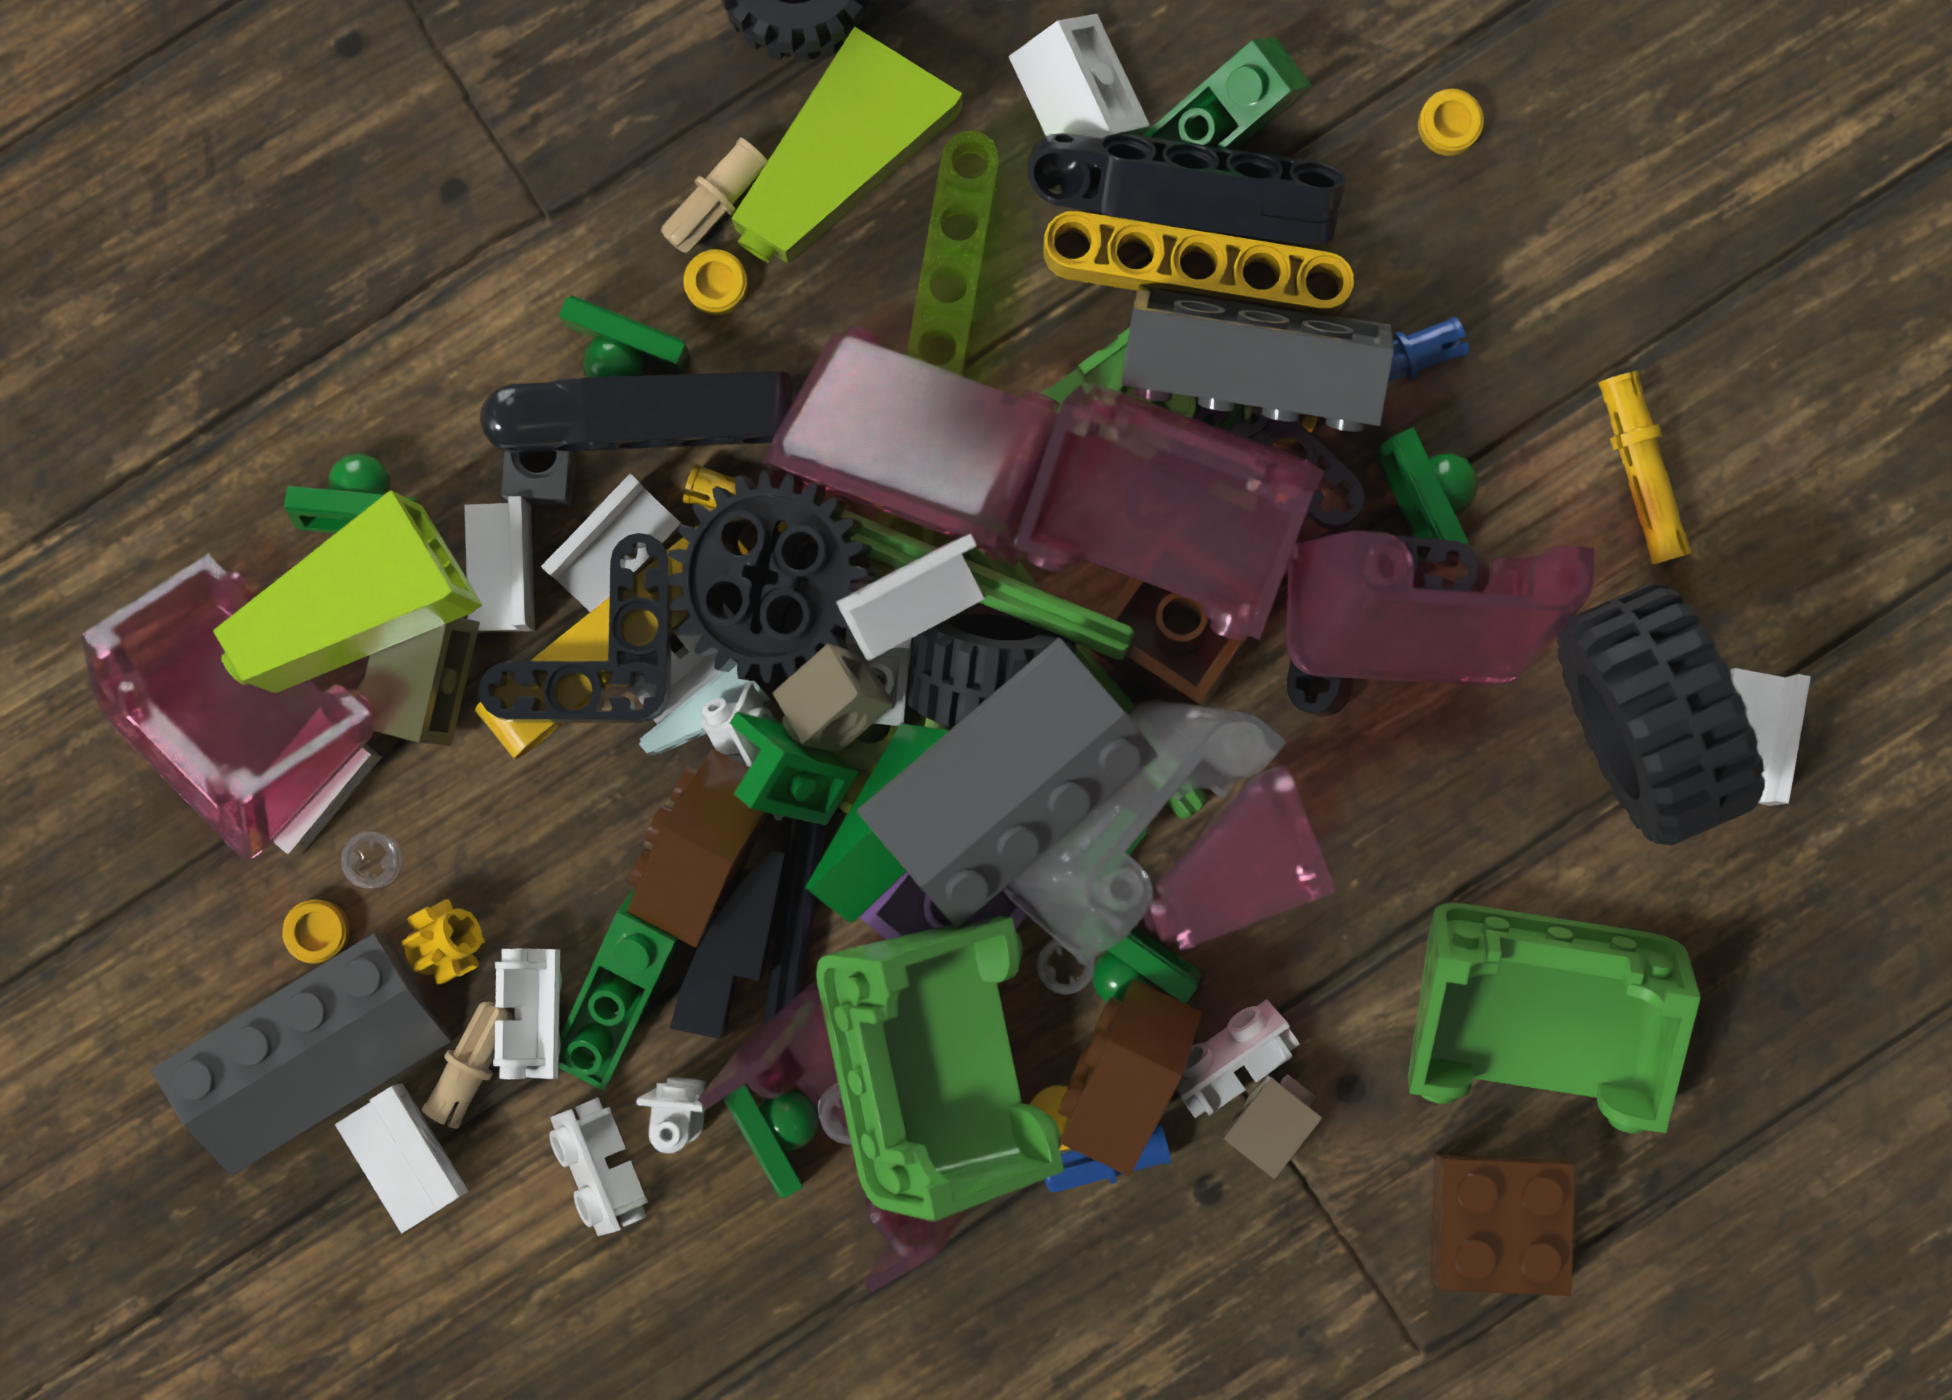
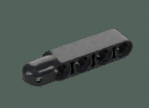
(1190, 185)
(637, 412)

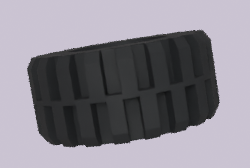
(1661, 714)

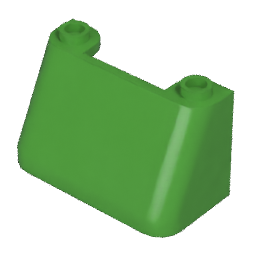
(1554, 1011)
(933, 1069)

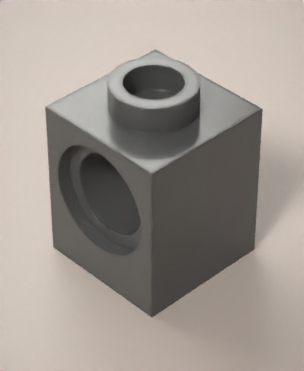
(546, 488)

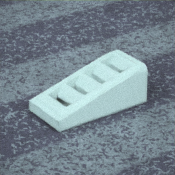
(685, 721)

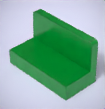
(789, 776)

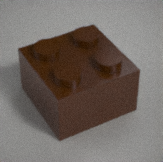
(1172, 644)
(695, 850)
(1127, 1075)
(1502, 1224)

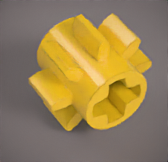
(443, 941)

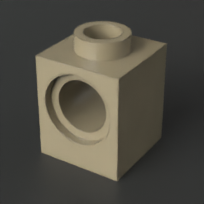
(831, 699)
(1272, 1123)

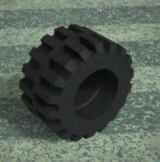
(797, 27)
(969, 660)

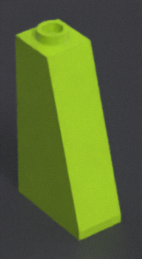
(844, 143)
(348, 599)

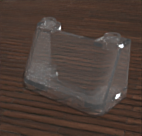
(1086, 884)

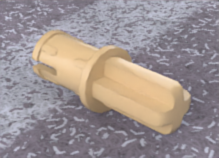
(714, 196)
(466, 1067)

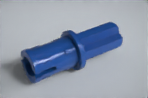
(1427, 348)
(1085, 1170)

